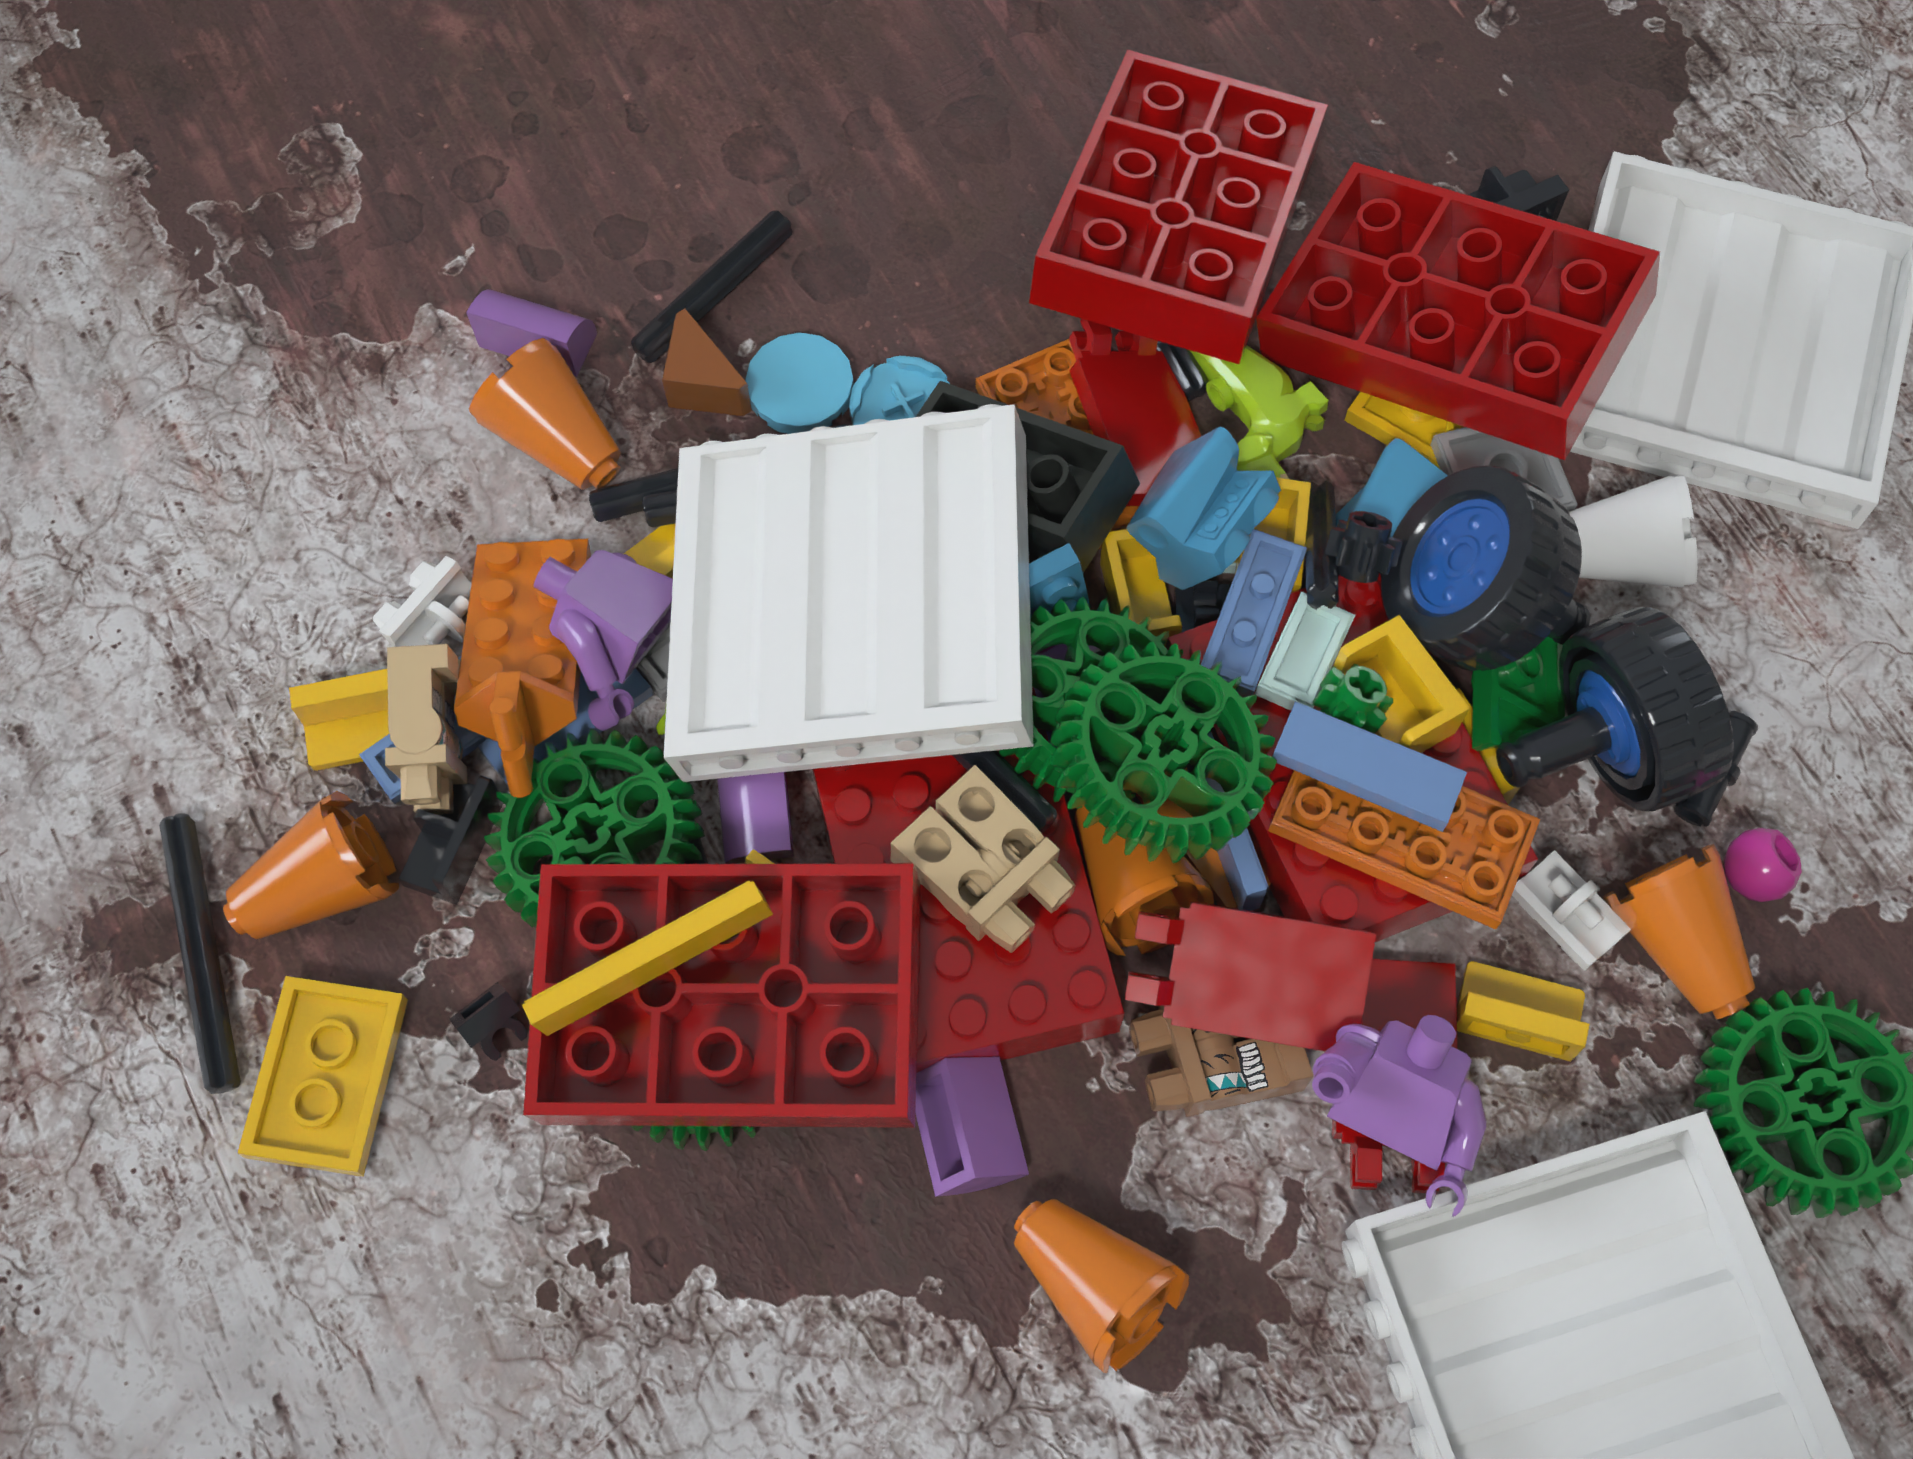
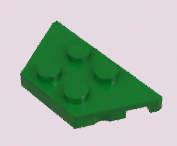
(1517, 697)

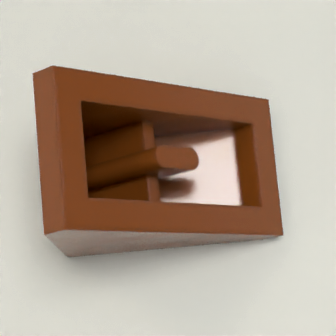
(700, 375)

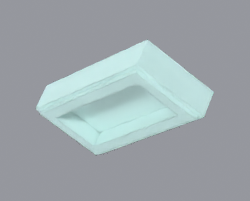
(1304, 654)

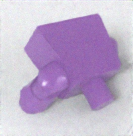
(608, 622)
(1407, 1094)

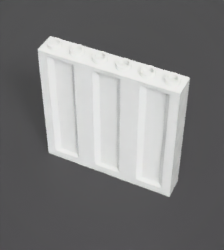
(1766, 342)
(851, 596)
(1594, 1313)

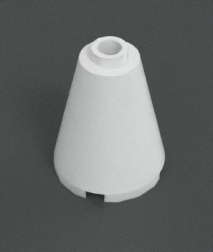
(1640, 535)

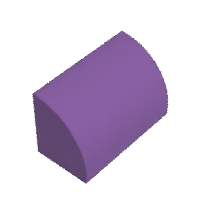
(508, 323)
(755, 816)
(968, 1125)

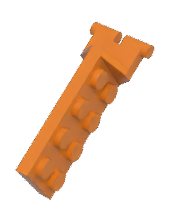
(513, 673)

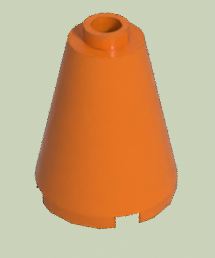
(548, 416)
(312, 872)
(1133, 884)
(1690, 931)
(1098, 1280)

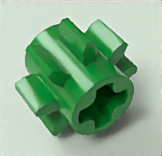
(1355, 697)

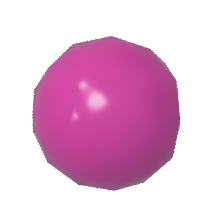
(1762, 865)

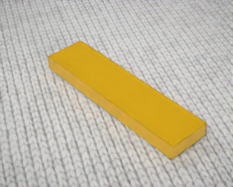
(647, 958)

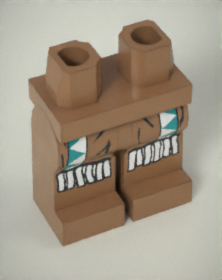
(1214, 1067)

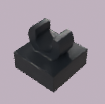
(1200, 603)
(485, 1016)

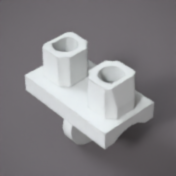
(431, 610)
(1570, 910)

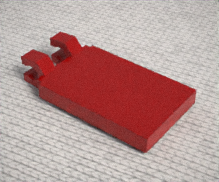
(1131, 399)
(1256, 974)
(1405, 994)

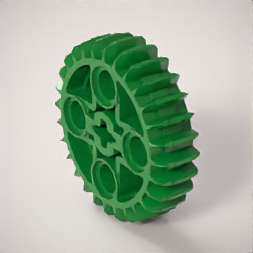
(1055, 676)
(1239, 770)
(580, 815)
(1826, 1081)

